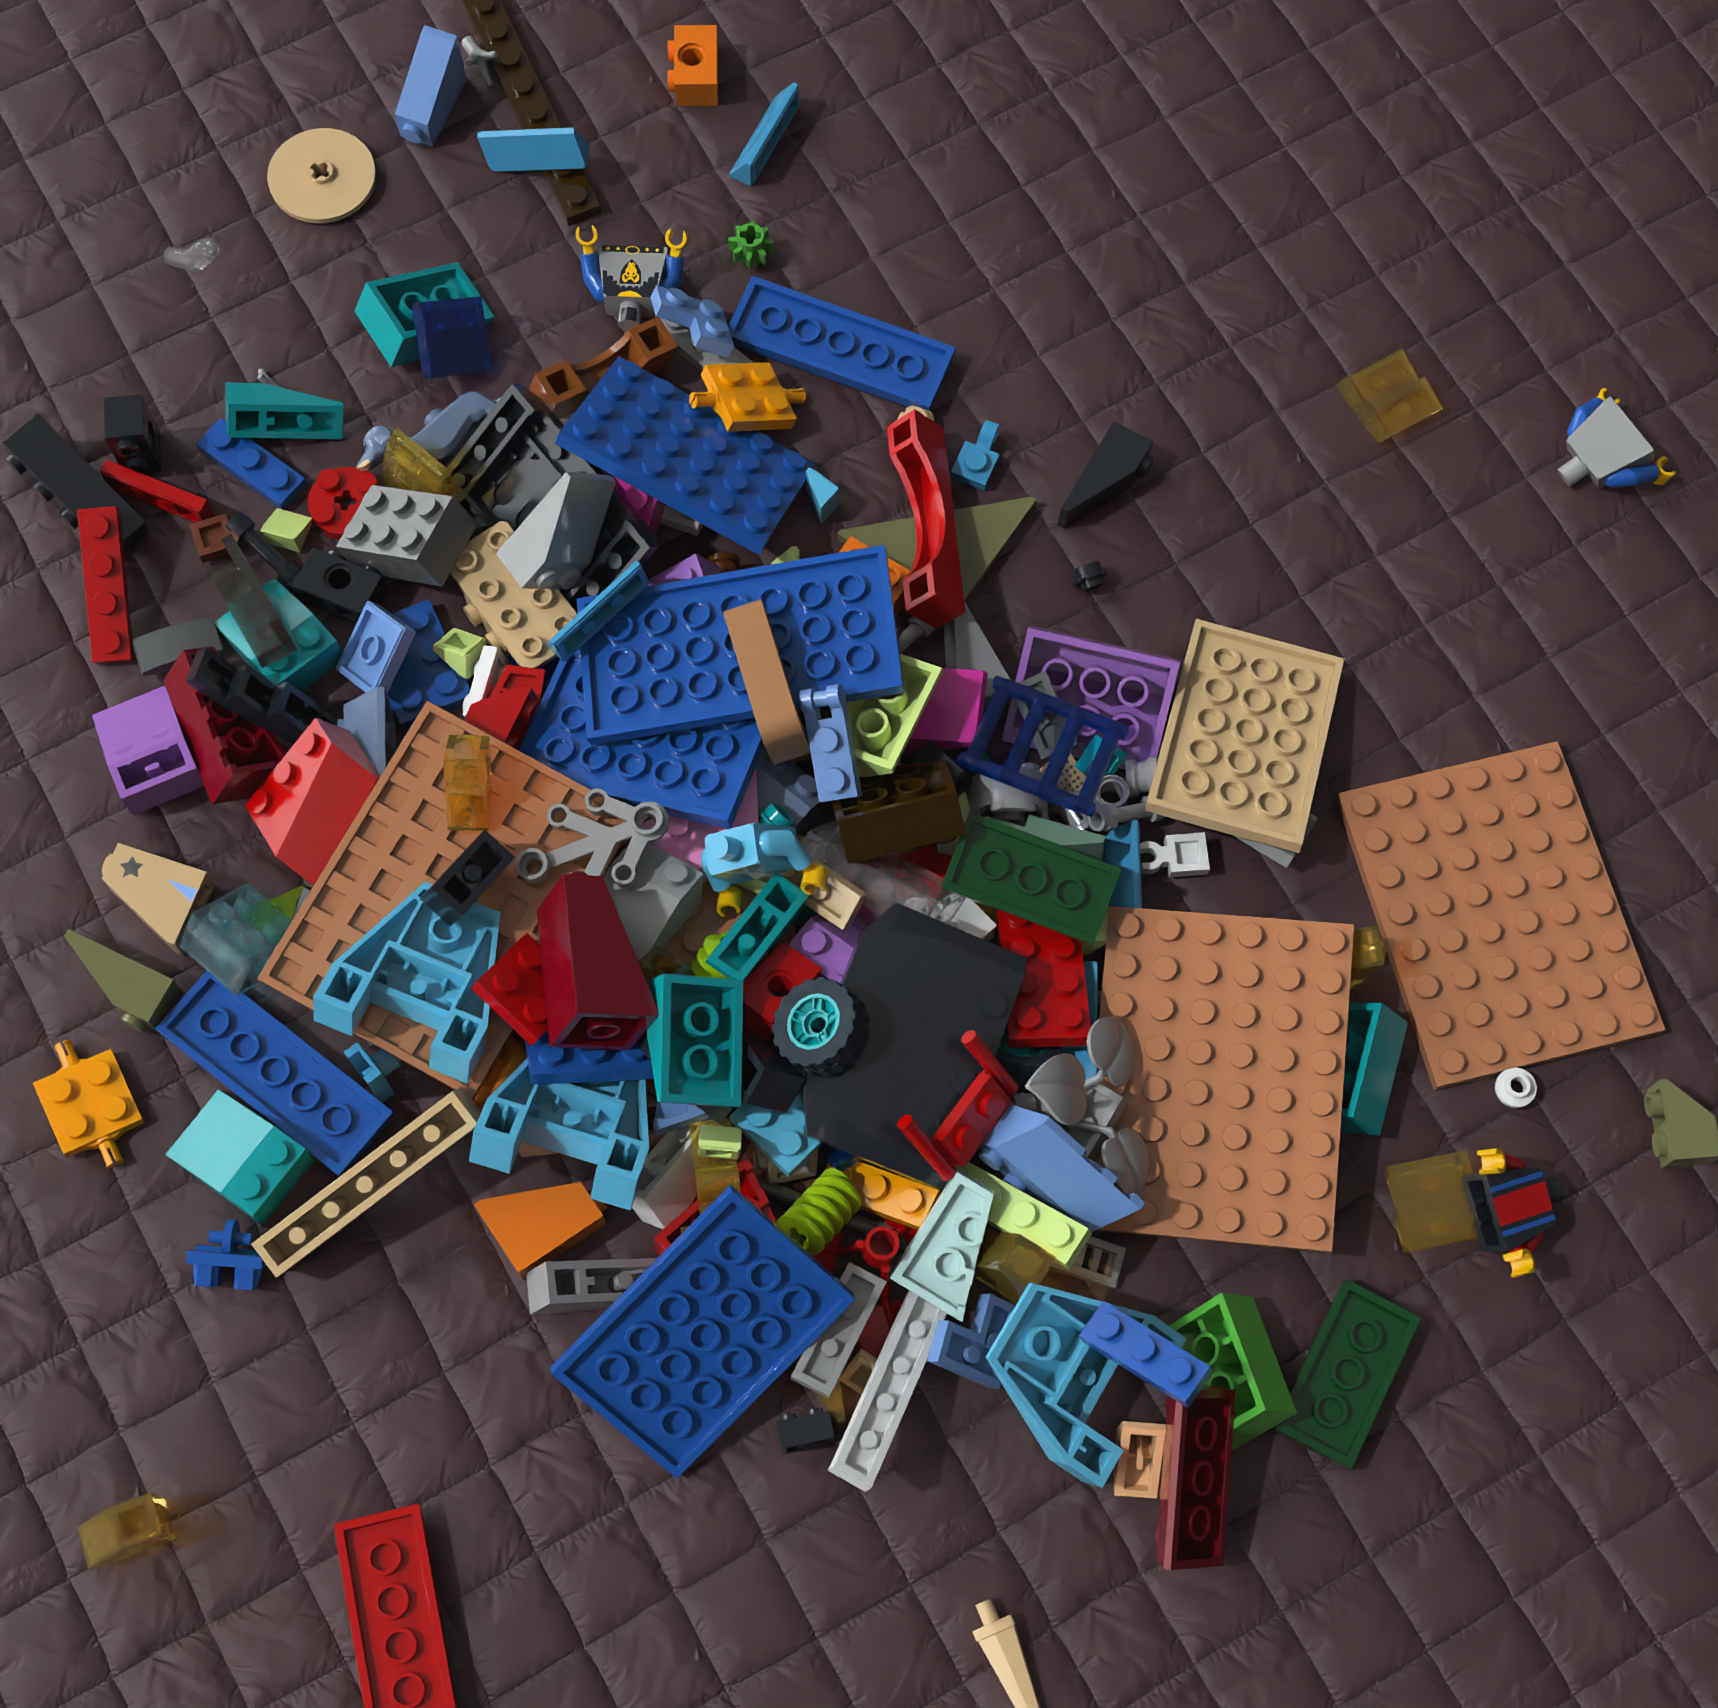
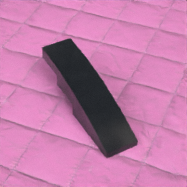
(254, 697)

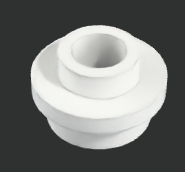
(1510, 1097)

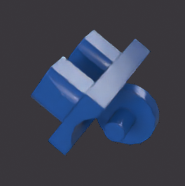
(210, 1259)

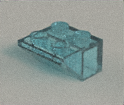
(235, 936)

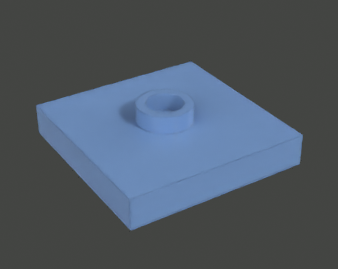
(375, 648)

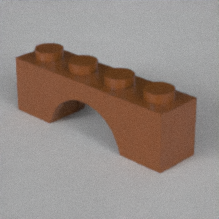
(567, 385)

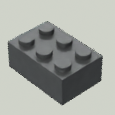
(407, 534)

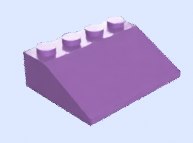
(1104, 679)

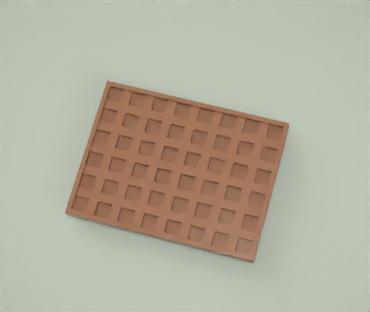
(405, 841)
(1498, 915)
(1232, 1072)

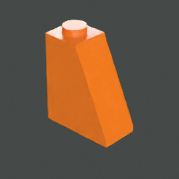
(541, 1222)

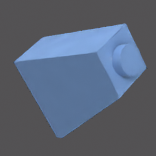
(430, 86)

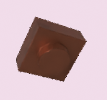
(208, 536)

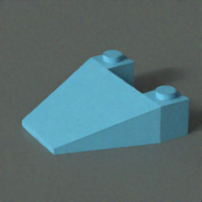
(422, 973)
(581, 1120)
(1060, 1378)

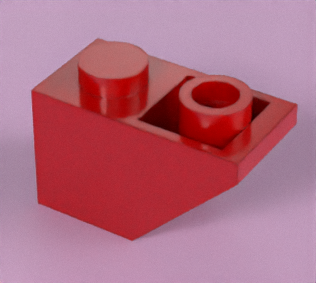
(504, 714)

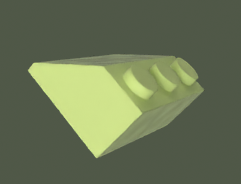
(886, 723)

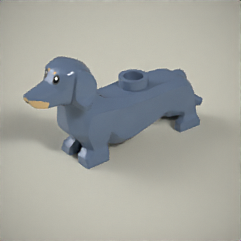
(441, 437)

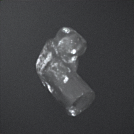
(194, 257)

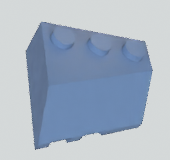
(1052, 1168)

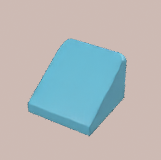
(821, 493)

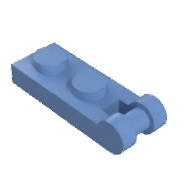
(831, 743)

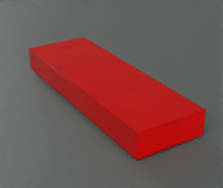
(156, 493)

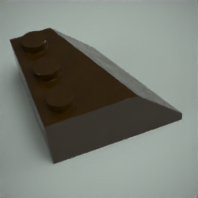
(900, 812)

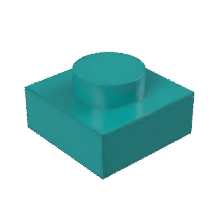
(1089, 753)

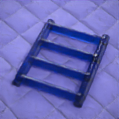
(1046, 788)

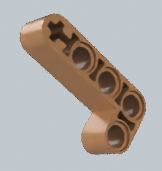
(766, 682)

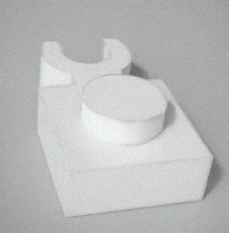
(1181, 854)

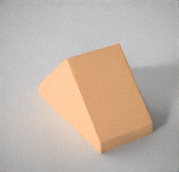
(1140, 1463)

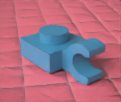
(977, 462)

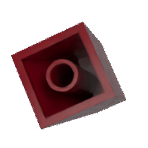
(590, 969)

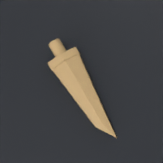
(1004, 1651)

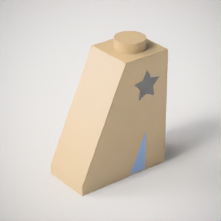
(157, 890)

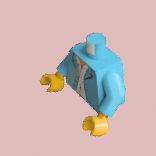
(755, 853)

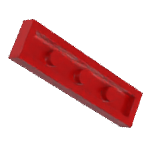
(105, 584)

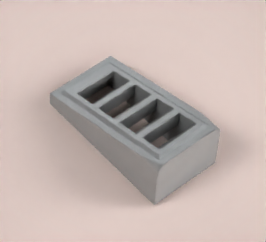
(1112, 1267)

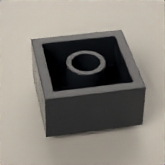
(805, 1431)

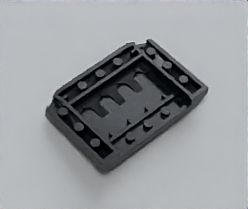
(516, 463)
(922, 995)

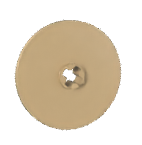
(326, 198)

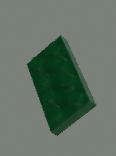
(1031, 878)
(1347, 1373)

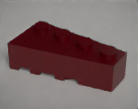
(227, 749)

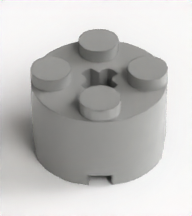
(1004, 802)

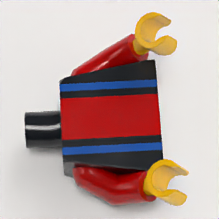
(1511, 1207)

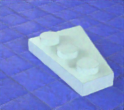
(946, 1246)

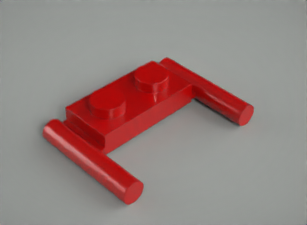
(970, 1118)

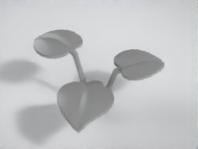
(1062, 1093)

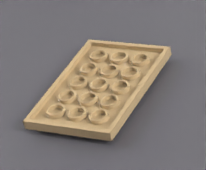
(1245, 736)

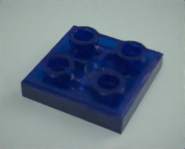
(452, 337)

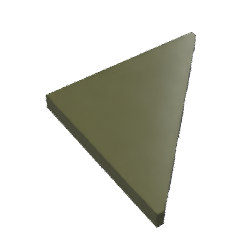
(980, 533)

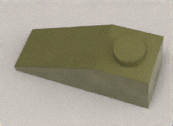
(133, 989)

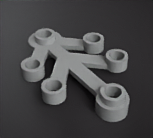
(599, 840)

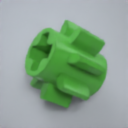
(750, 244)

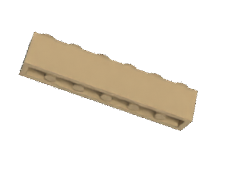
(368, 1182)

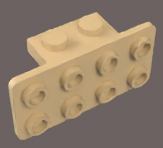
(514, 617)

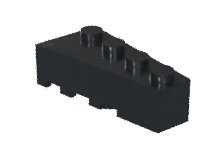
(65, 477)

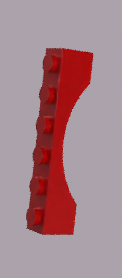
(934, 582)

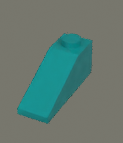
(277, 412)
(759, 929)

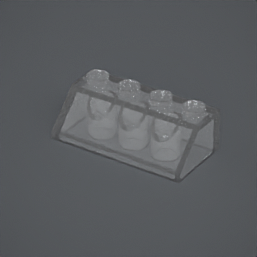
(884, 880)

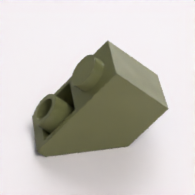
(1683, 1128)

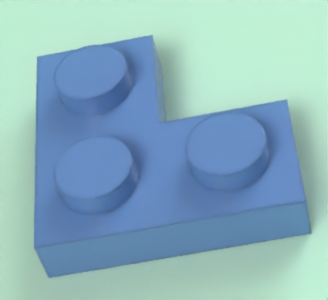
(702, 317)
(966, 1350)

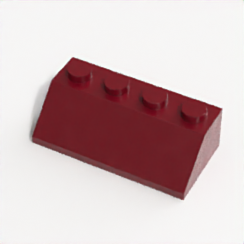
(1196, 1480)

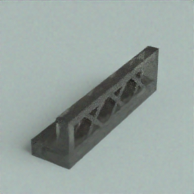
(251, 607)

